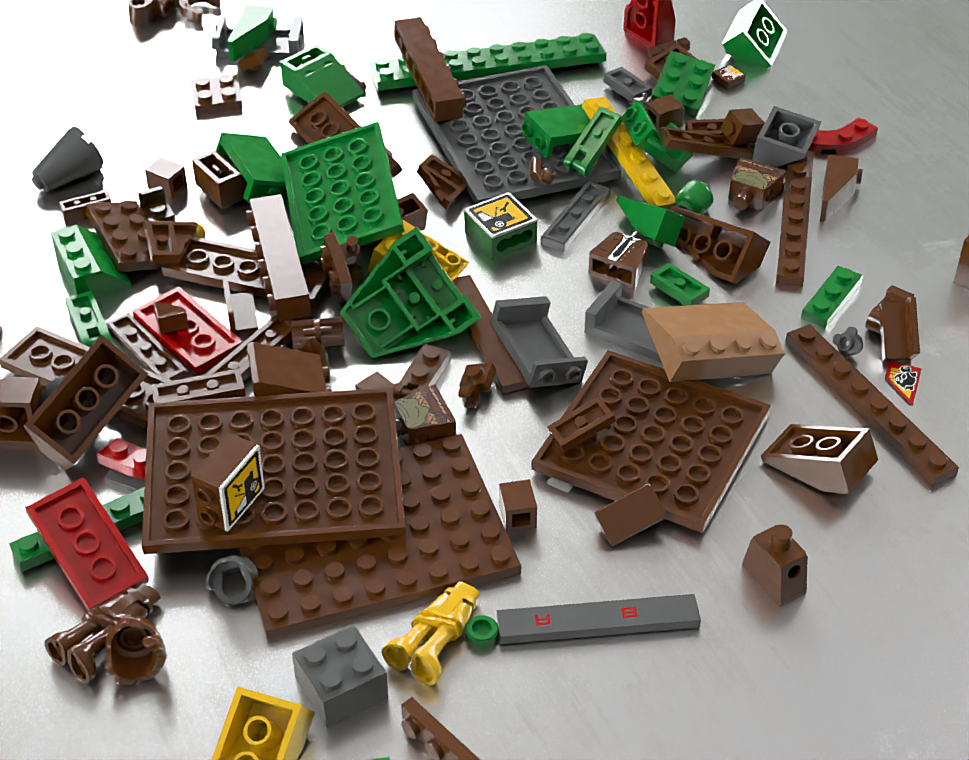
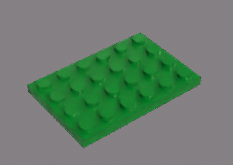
(342, 189)

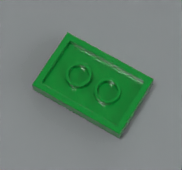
(685, 80)

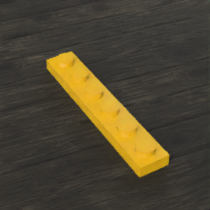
(634, 160)

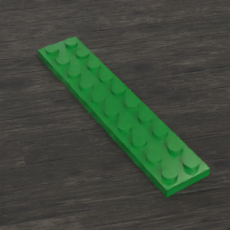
(498, 59)

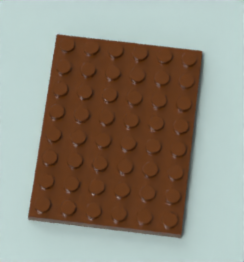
(323, 462)
(448, 540)

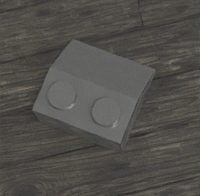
(785, 137)

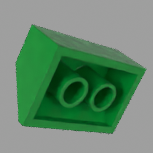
(755, 35)
(87, 262)

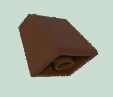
(285, 371)

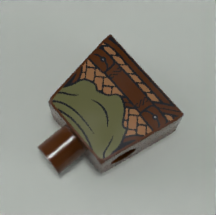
(755, 184)
(423, 417)

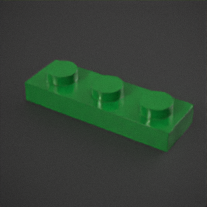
(831, 296)

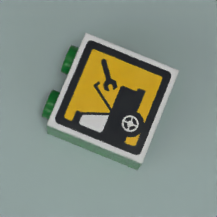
(500, 225)

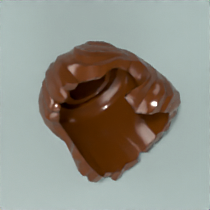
(134, 651)

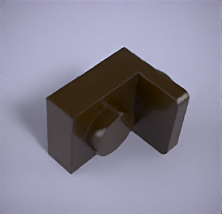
(155, 205)

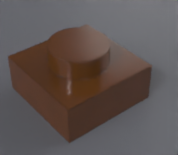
(253, 59)

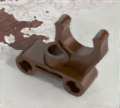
(144, 11)

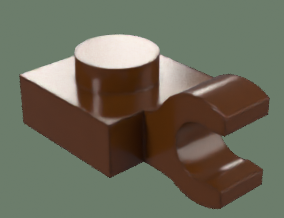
(476, 379)

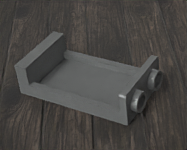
(281, 45)
(620, 322)
(535, 342)

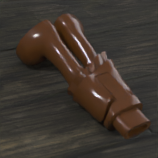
(68, 645)

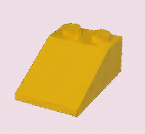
(262, 728)

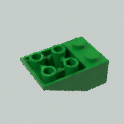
(318, 71)

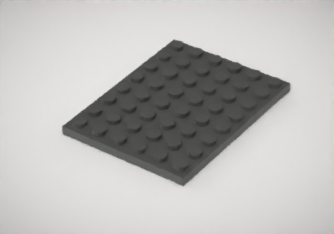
(489, 138)

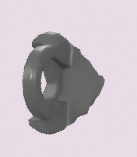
(228, 566)

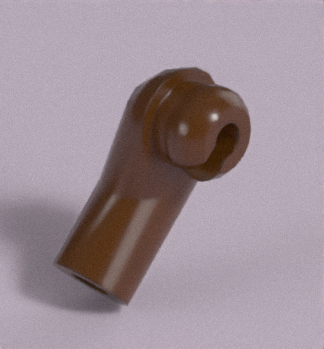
(541, 176)

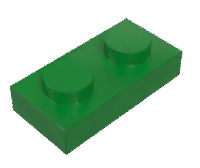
(679, 285)

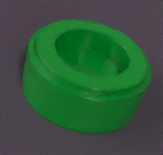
(481, 632)

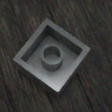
(340, 675)

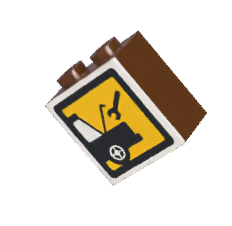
(228, 482)

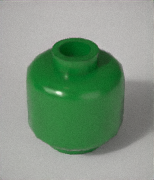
(695, 197)

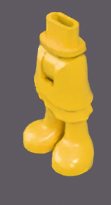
(440, 624)

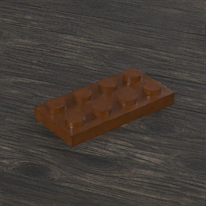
(122, 234)

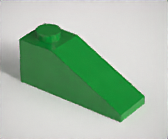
(251, 30)
(652, 221)

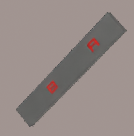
(598, 618)

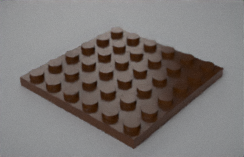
(665, 433)

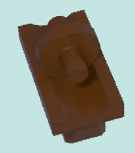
(326, 331)

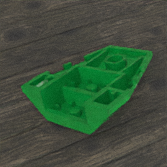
(407, 301)

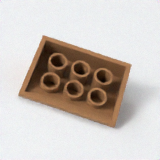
(713, 341)

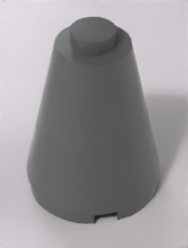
(67, 161)

